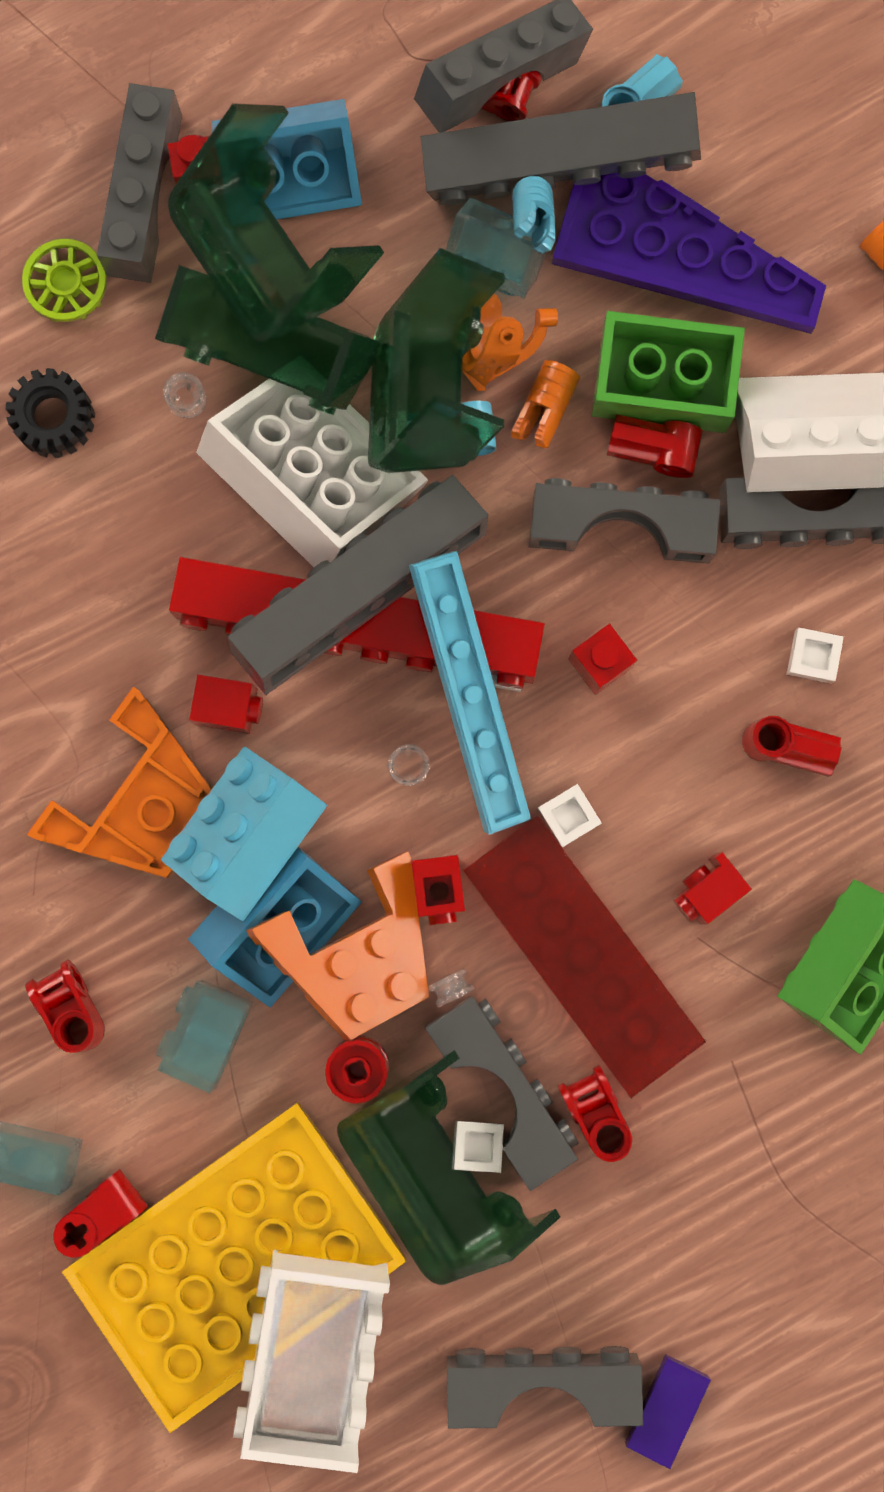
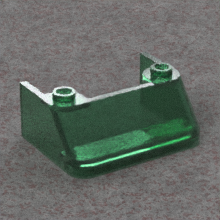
(240, 241)
(314, 358)
(417, 370)
(433, 1209)

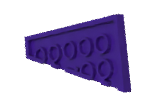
(673, 246)

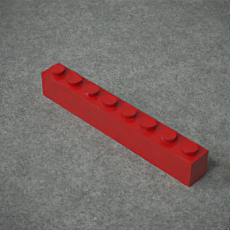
(225, 594)

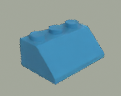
(313, 161)
(317, 907)

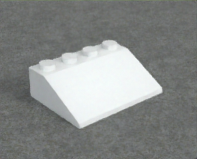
(811, 432)
(304, 469)

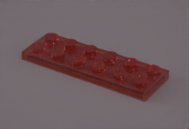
(584, 956)

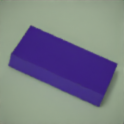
(668, 1411)

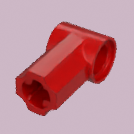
(668, 446)
(795, 746)

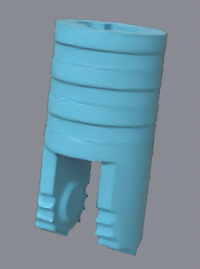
(534, 212)

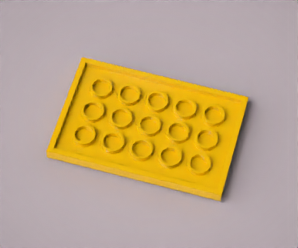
(185, 1273)

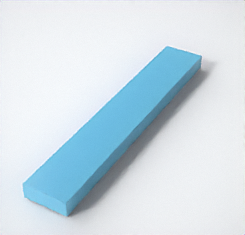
(470, 691)

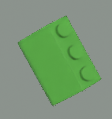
(843, 970)

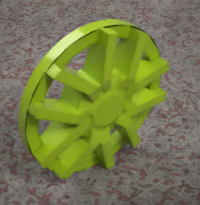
(64, 280)

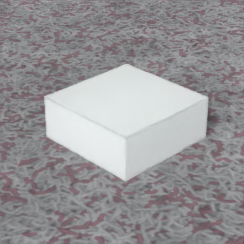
(815, 655)
(569, 815)
(477, 1146)

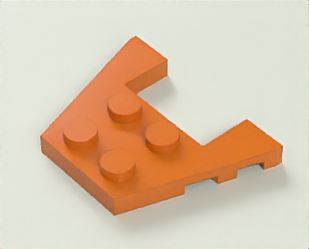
(147, 807)
(365, 973)

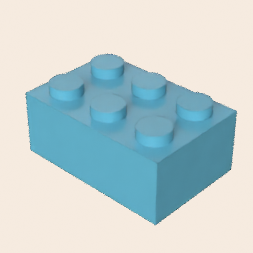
(243, 833)

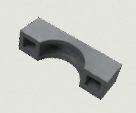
(465, 78)
(131, 213)
(769, 516)
(680, 524)
(535, 1142)
(486, 1384)

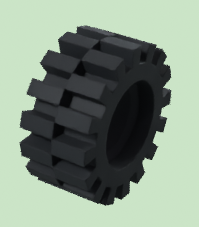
(32, 394)

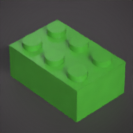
(668, 371)

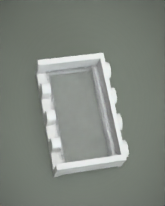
(311, 1362)

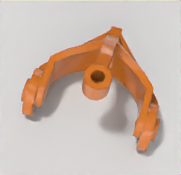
(501, 343)

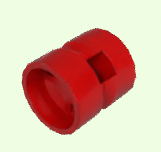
(357, 1069)

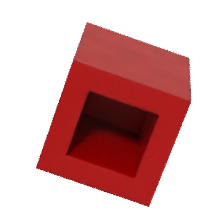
(602, 659)
(225, 704)

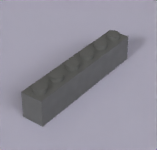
(562, 148)
(355, 585)

